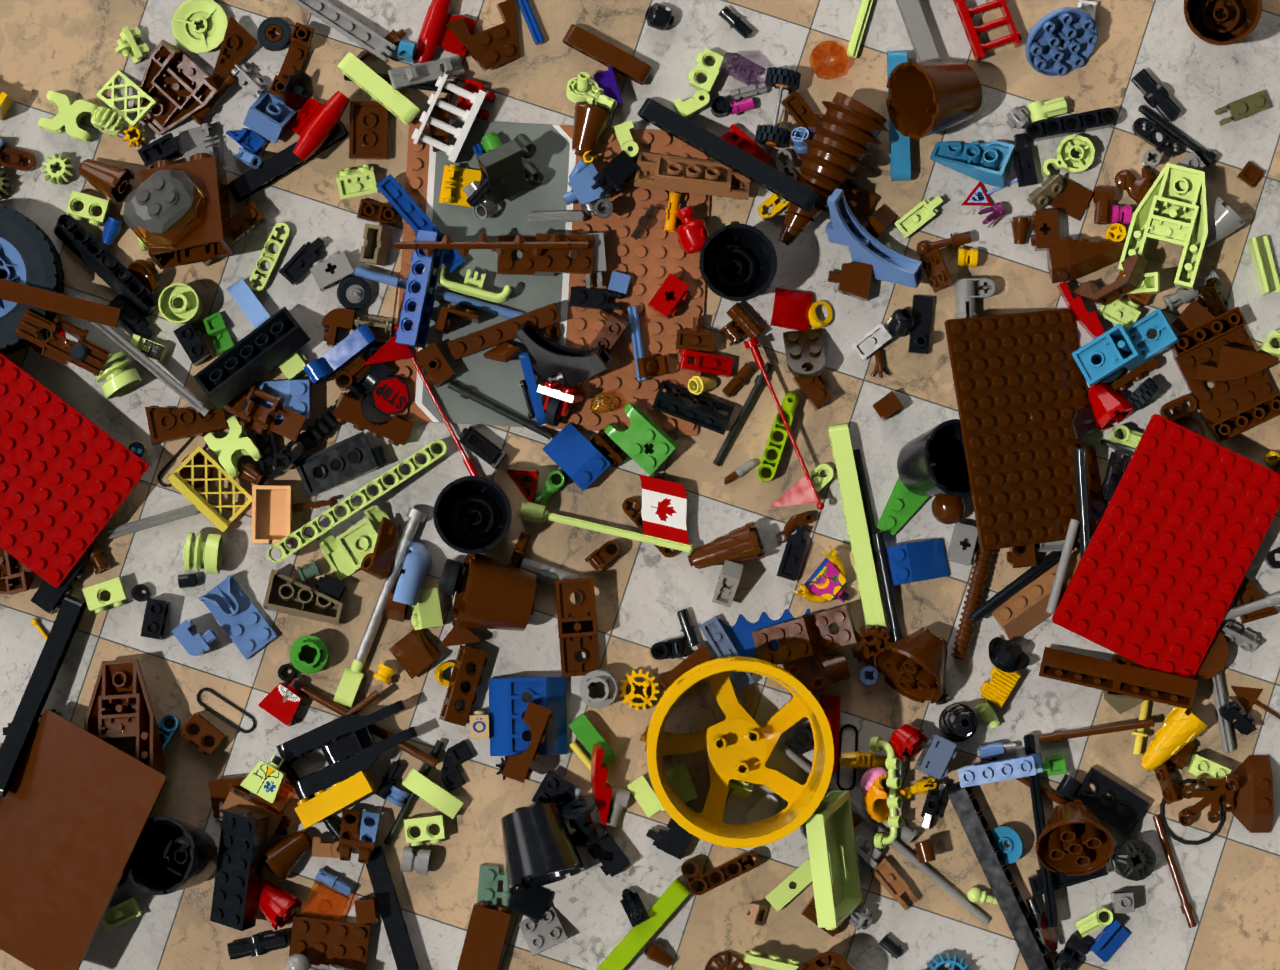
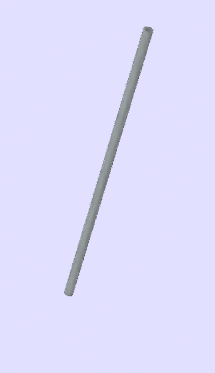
(896, 844)

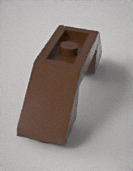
(295, 57)
(1133, 269)

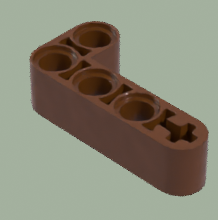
(722, 869)

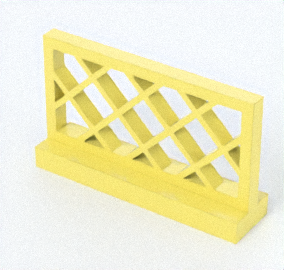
(198, 501)

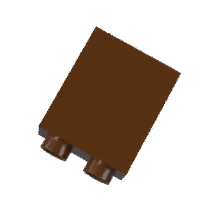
(213, 237)

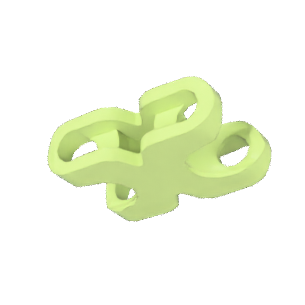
(68, 116)
(233, 447)

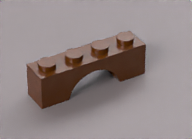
(395, 428)
(519, 766)

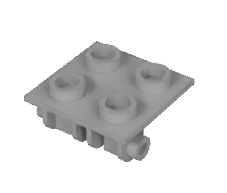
(201, 140)
(544, 933)

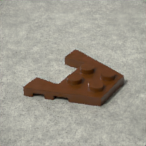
(492, 45)

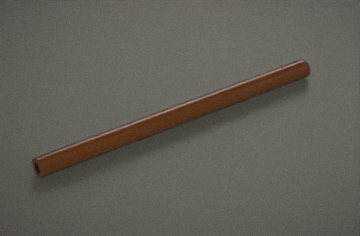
(375, 729)

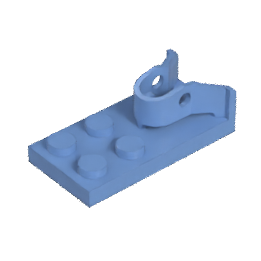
(238, 617)

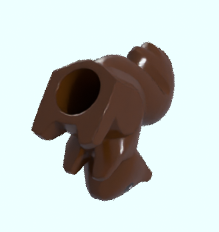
(1135, 187)

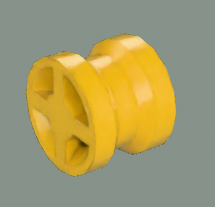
(1117, 229)
(384, 673)

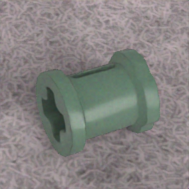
(308, 571)

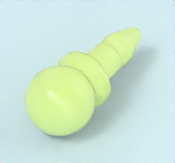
(976, 895)

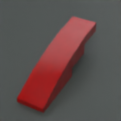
(1088, 321)
(600, 789)

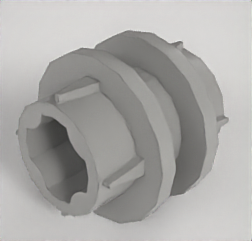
(587, 688)

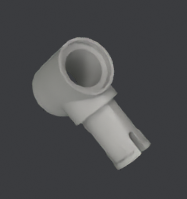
(617, 804)

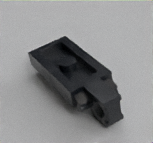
(1024, 163)
(302, 261)
(131, 318)
(792, 555)

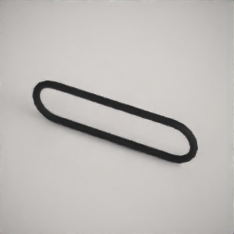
(173, 458)
(230, 703)
(856, 749)

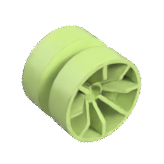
(180, 304)

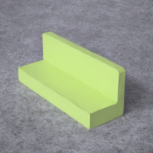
(1264, 265)

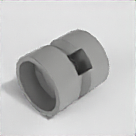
(415, 860)

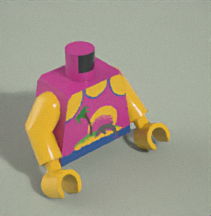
(826, 581)

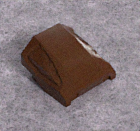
(415, 652)

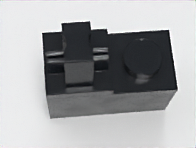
(672, 841)

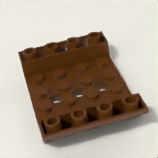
(1228, 405)

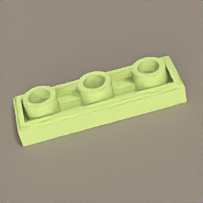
(783, 893)

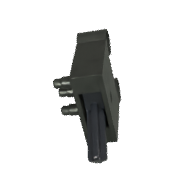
(504, 171)

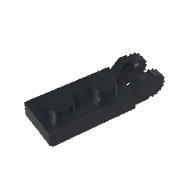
(594, 299)

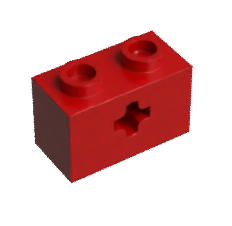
(659, 301)

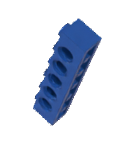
(424, 298)

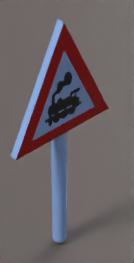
(980, 197)

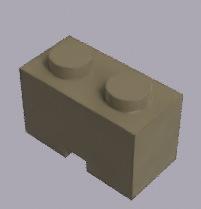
(375, 244)

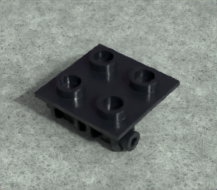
(556, 790)

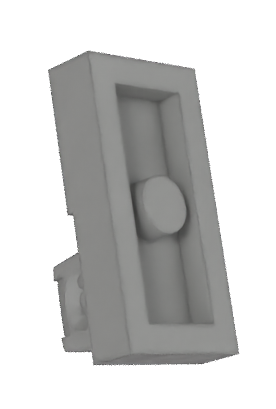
(872, 341)

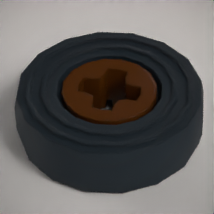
(267, 26)

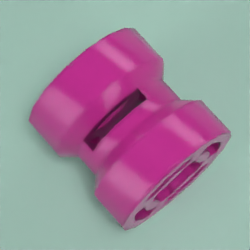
(1121, 214)

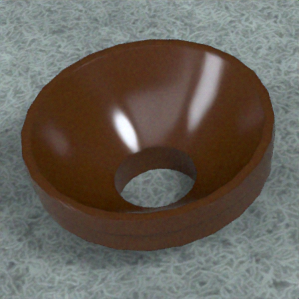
(139, 270)
(185, 472)

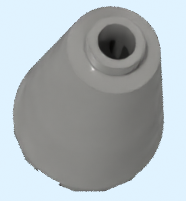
(1221, 222)

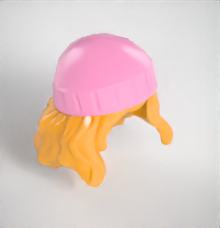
(876, 793)

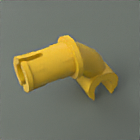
(920, 787)

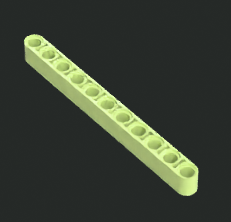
(366, 499)
(856, 526)

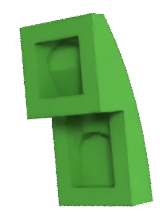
(218, 333)

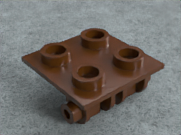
(936, 270)

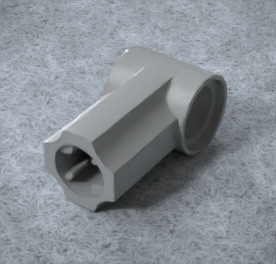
(485, 207)

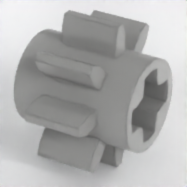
(1017, 117)
(861, 918)

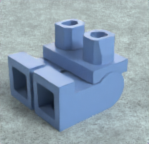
(194, 643)

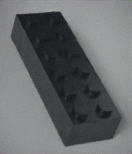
(251, 358)
(239, 867)

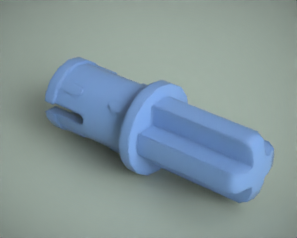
(334, 882)

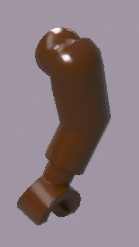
(795, 521)

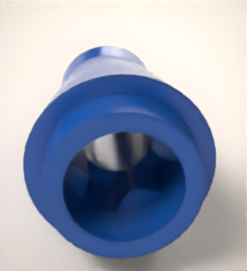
(111, 230)

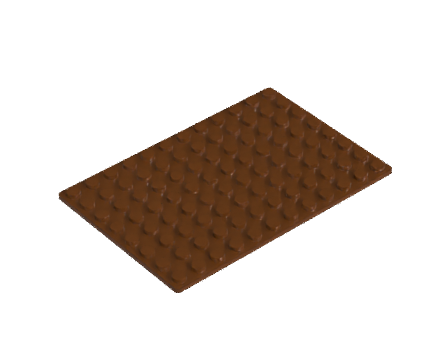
(1016, 419)
(67, 840)

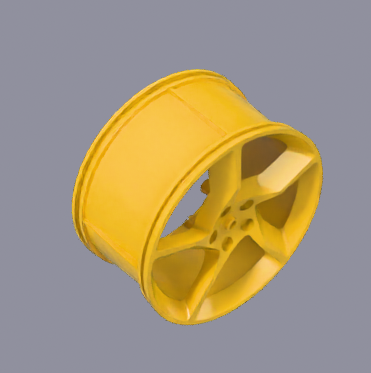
(739, 752)

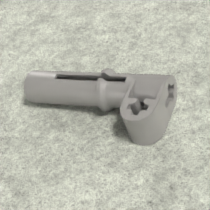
(966, 295)

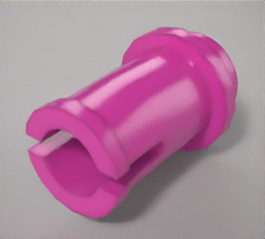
(741, 106)

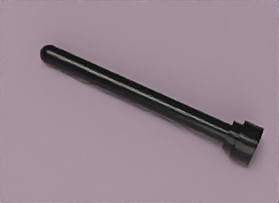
(1206, 156)

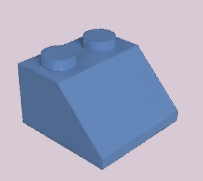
(269, 117)

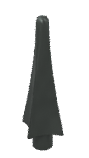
(1127, 451)

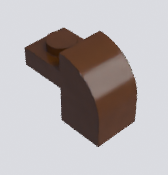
(337, 319)

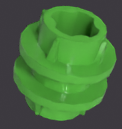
(298, 649)

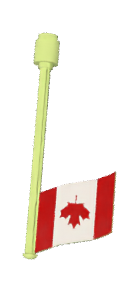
(661, 512)

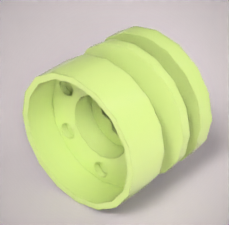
(117, 377)
(203, 553)

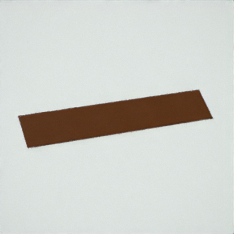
(395, 303)

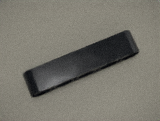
(1078, 119)

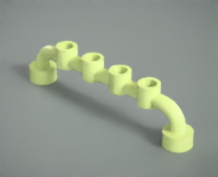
(892, 783)

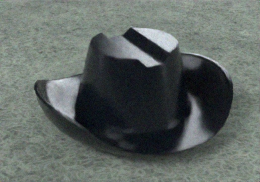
(1007, 655)

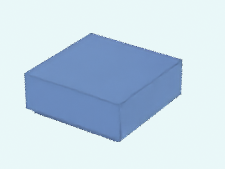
(619, 282)

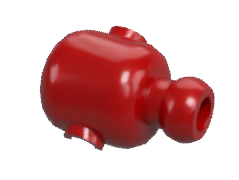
(691, 232)

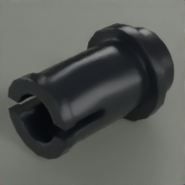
(890, 946)

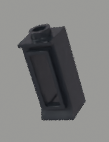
(496, 460)

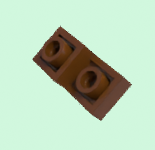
(377, 212)

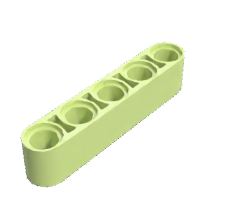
(378, 88)

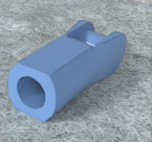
(248, 158)

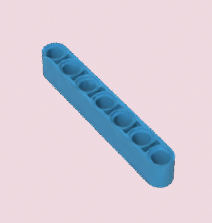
(899, 145)

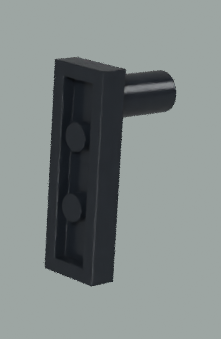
(920, 332)

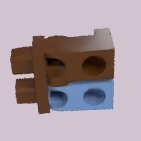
(356, 841)

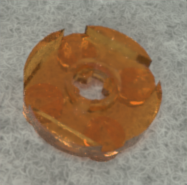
(834, 51)

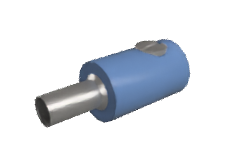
(995, 749)

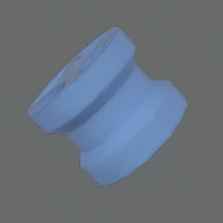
(869, 677)
(397, 796)

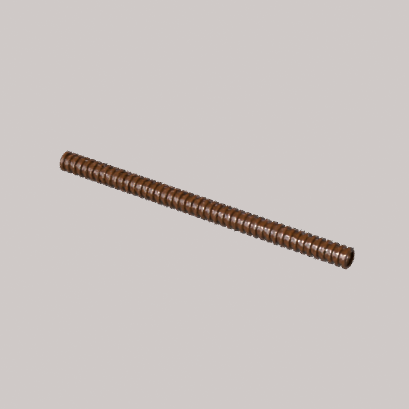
(972, 603)

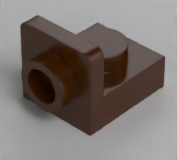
(652, 366)

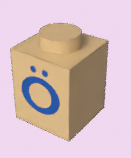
(479, 725)

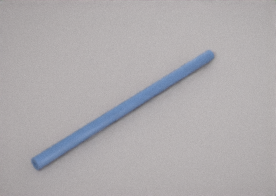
(440, 294)

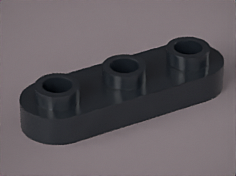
(262, 442)

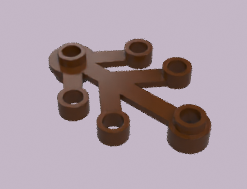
(1210, 796)

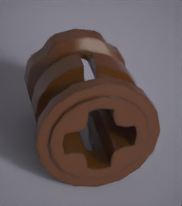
(732, 333)

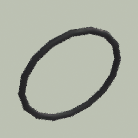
(1192, 842)

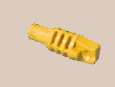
(862, 760)

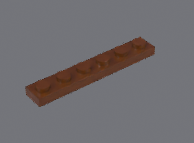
(502, 331)

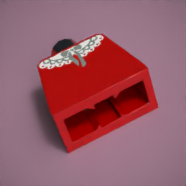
(283, 701)

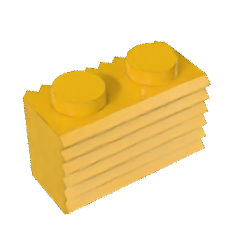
(999, 686)

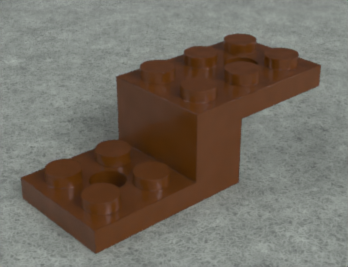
(550, 260)
(577, 626)
(805, 636)

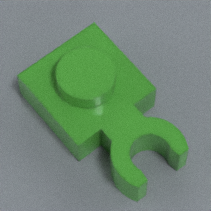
(1055, 765)

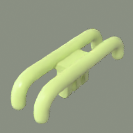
(473, 287)

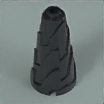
(951, 719)

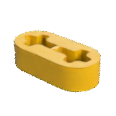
(776, 208)

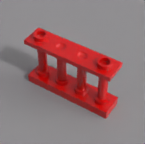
(973, 31)

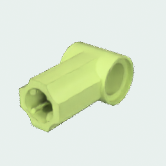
(1043, 110)
(1130, 437)
(1092, 923)

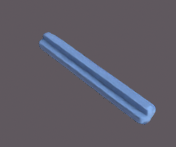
(636, 337)

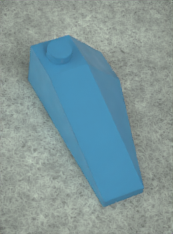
(981, 161)

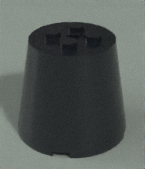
(753, 259)
(936, 462)
(463, 499)
(538, 847)
(171, 857)

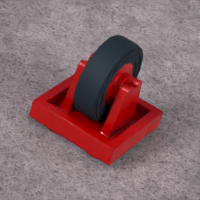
(558, 400)

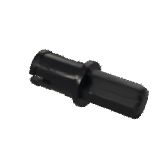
(735, 22)
(687, 628)
(389, 780)
(1034, 907)

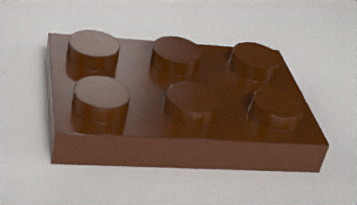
(368, 131)

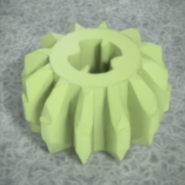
(107, 121)
(61, 162)

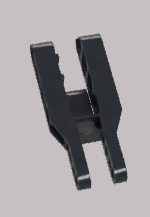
(344, 755)

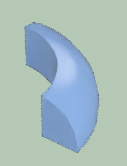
(416, 567)

